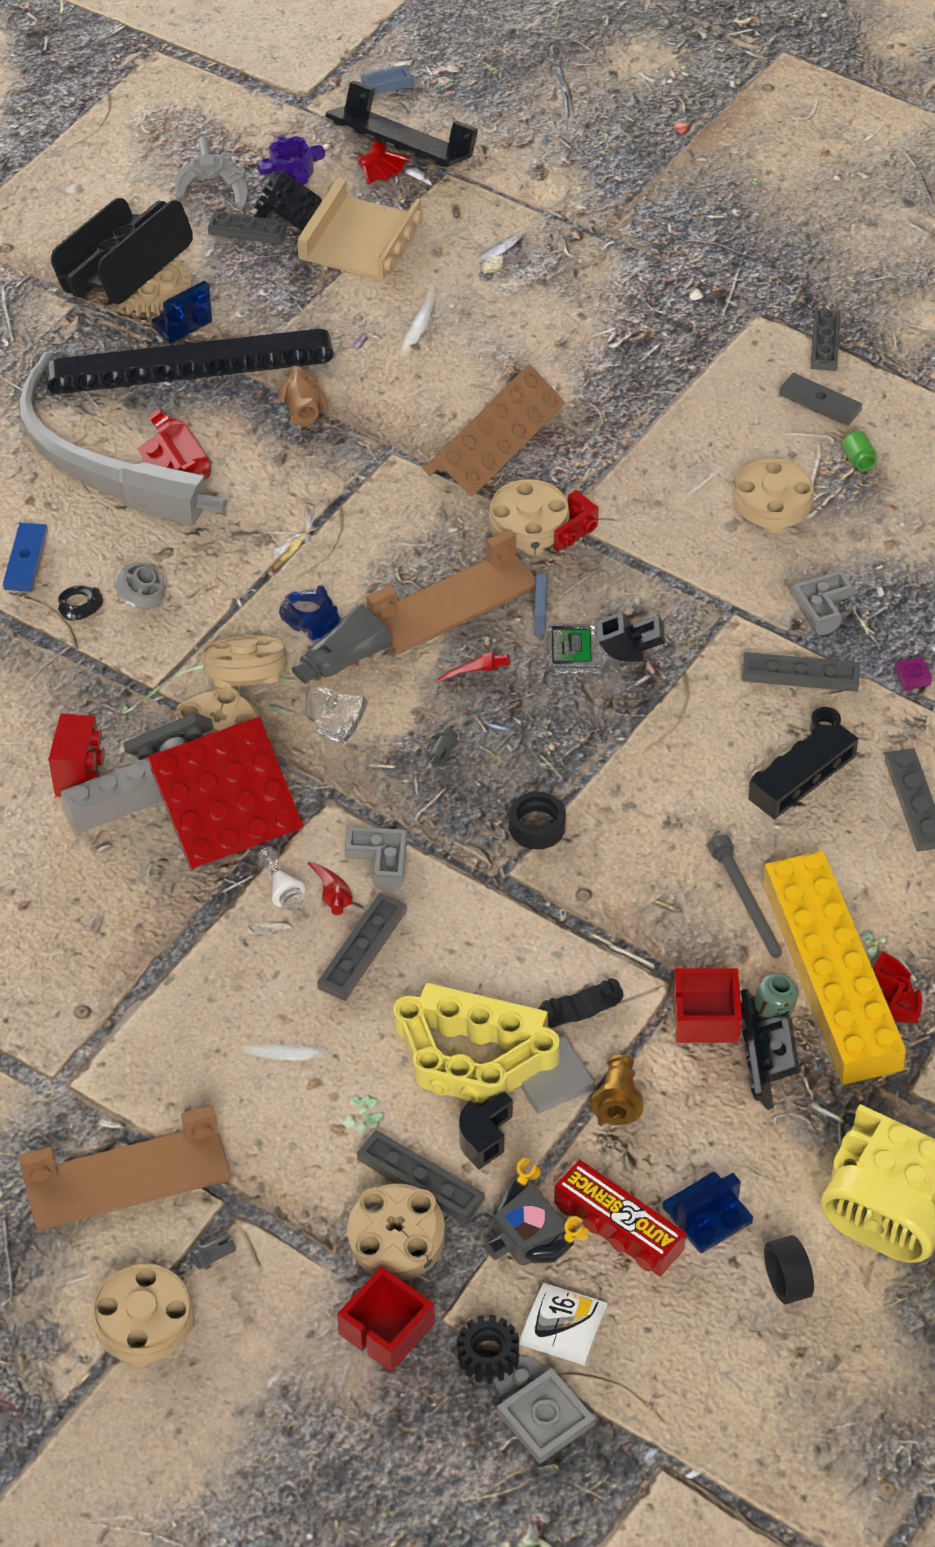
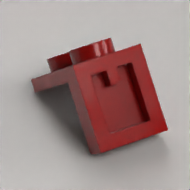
(583, 521)

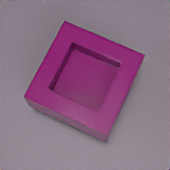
(913, 673)

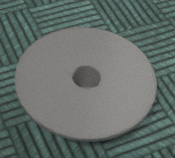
(523, 1374)

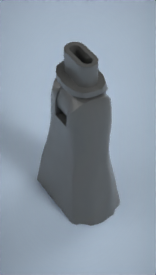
(351, 640)

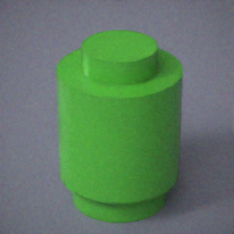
(859, 451)

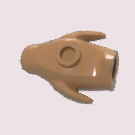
(302, 396)

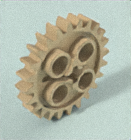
(162, 286)

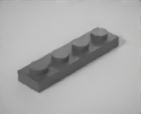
(801, 671)
(913, 796)
(362, 946)
(409, 1168)

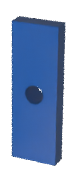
(25, 557)

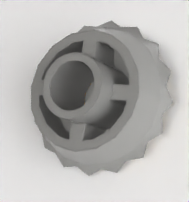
(140, 585)

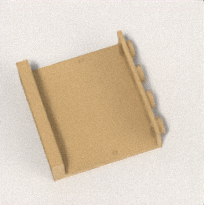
(357, 233)

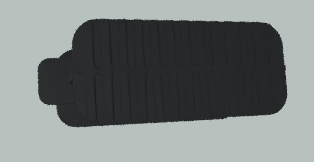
(121, 249)

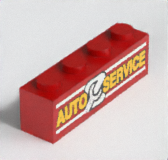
(619, 1218)

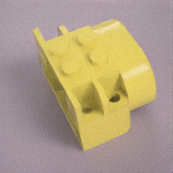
(884, 1188)

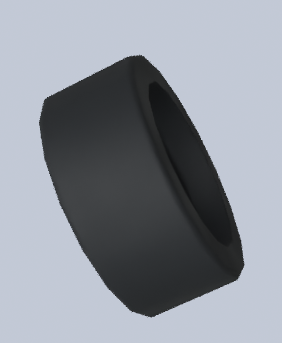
(537, 802)
(789, 1269)

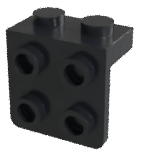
(287, 199)

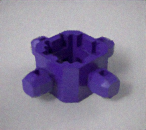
(286, 148)

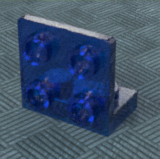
(184, 313)

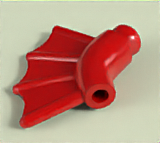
(381, 164)

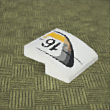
(563, 1324)

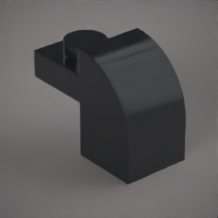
(628, 640)
(479, 1130)

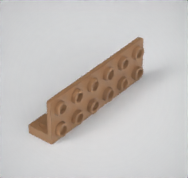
(498, 431)
(454, 598)
(125, 1174)

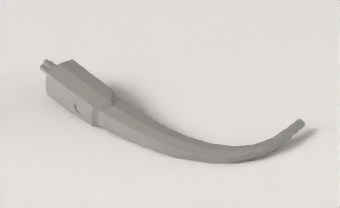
(140, 486)

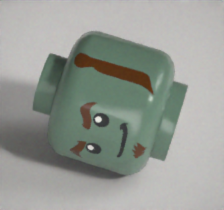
(776, 995)

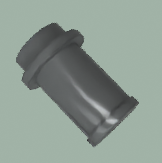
(445, 741)
(212, 1251)

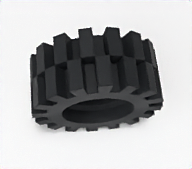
(488, 1331)

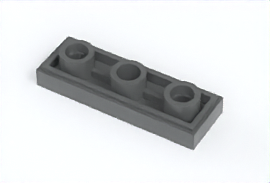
(247, 227)
(825, 340)
(820, 399)
(187, 727)

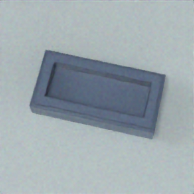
(388, 79)
(540, 604)

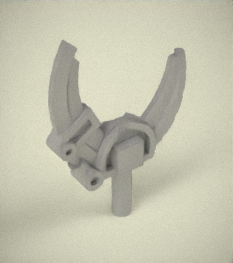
(212, 167)

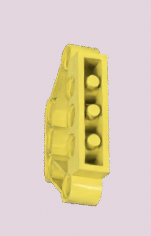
(523, 1044)

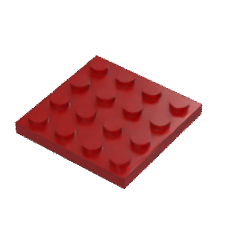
(225, 793)

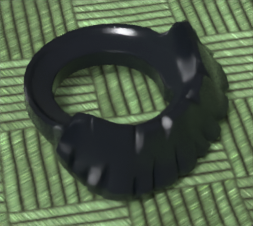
(83, 611)

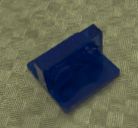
(709, 1210)

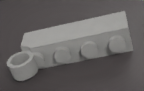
(113, 794)

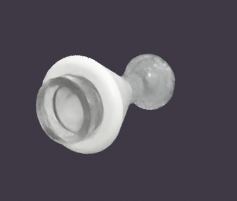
(286, 890)

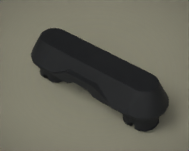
(583, 1004)

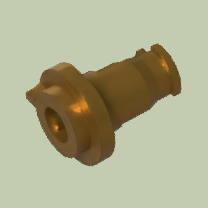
(618, 1099)

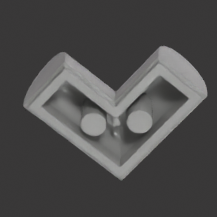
(818, 597)
(383, 846)

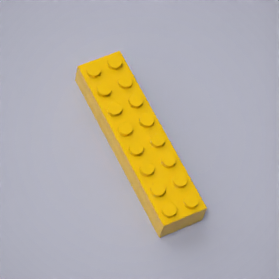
(834, 968)

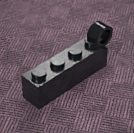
(805, 765)

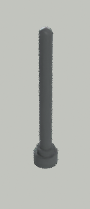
(722, 850)

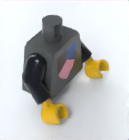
(529, 1224)

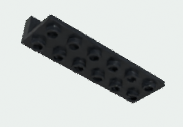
(358, 116)

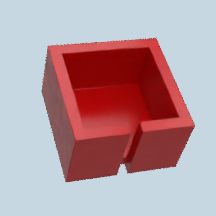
(75, 751)
(707, 1005)
(386, 1319)

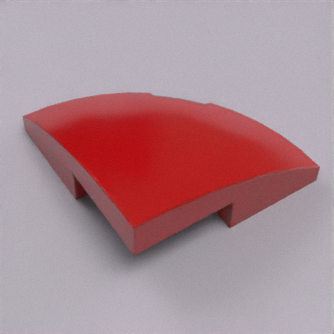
(897, 989)

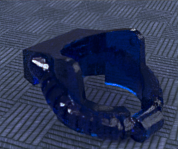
(316, 622)

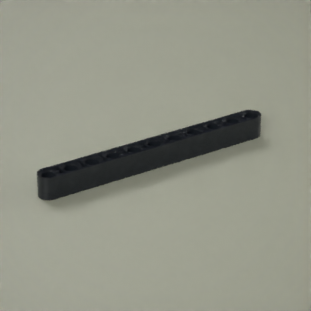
(188, 361)

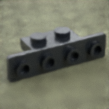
(770, 1048)

